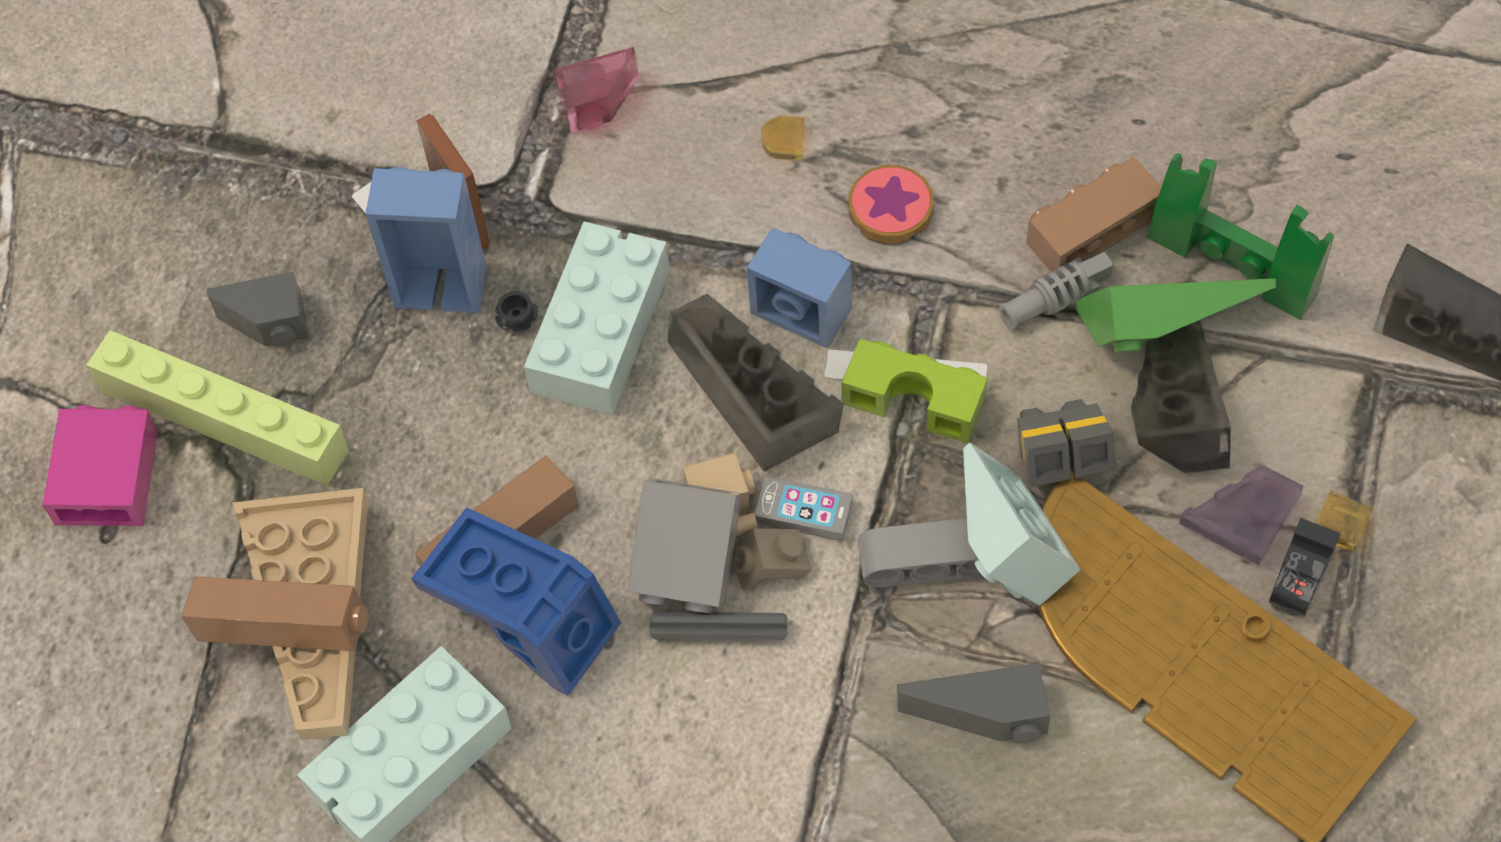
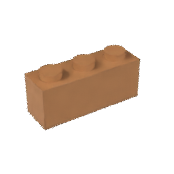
(1094, 215)

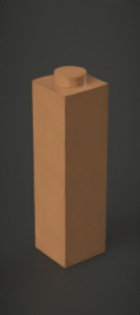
(526, 503)
(275, 613)

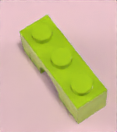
(883, 373)

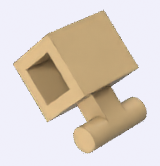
(726, 475)

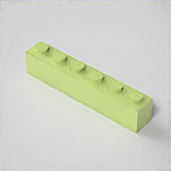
(218, 408)

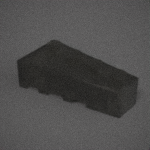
(1442, 313)

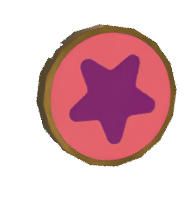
(891, 204)

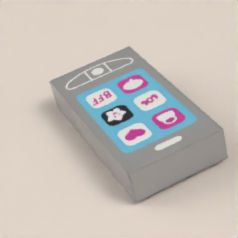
(803, 508)

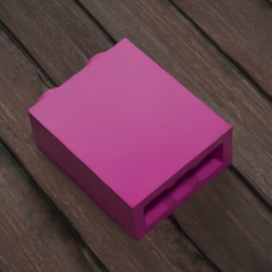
(100, 466)

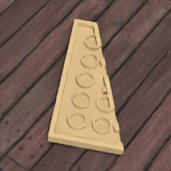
(317, 542)

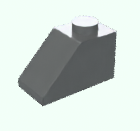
(262, 308)

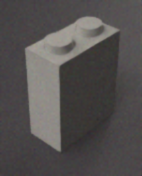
(684, 544)

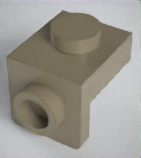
(770, 555)

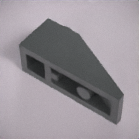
(987, 703)

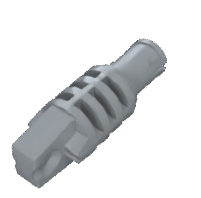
(1057, 290)

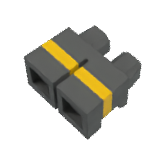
(1073, 431)

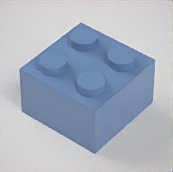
(800, 287)

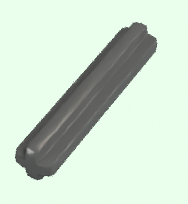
(718, 625)

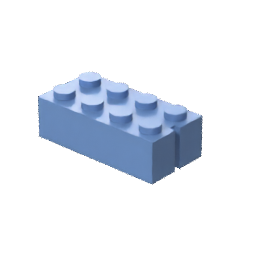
(425, 226)

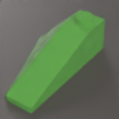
(1142, 313)

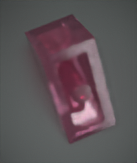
(595, 88)

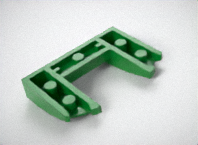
(1184, 222)

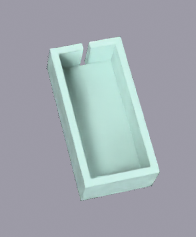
(597, 318)
(406, 750)

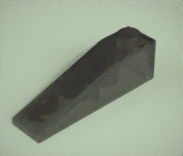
(1180, 403)

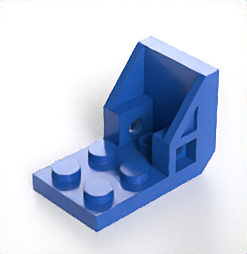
(527, 592)

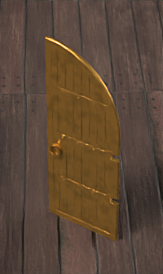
(1214, 667)

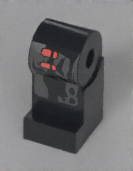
(1304, 566)

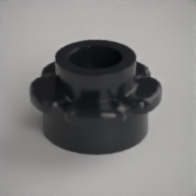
(515, 302)

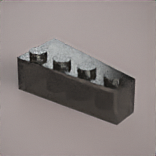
(754, 390)

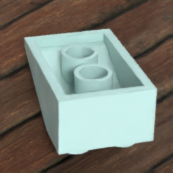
(1012, 531)

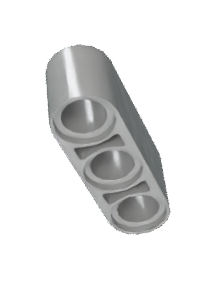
(917, 553)

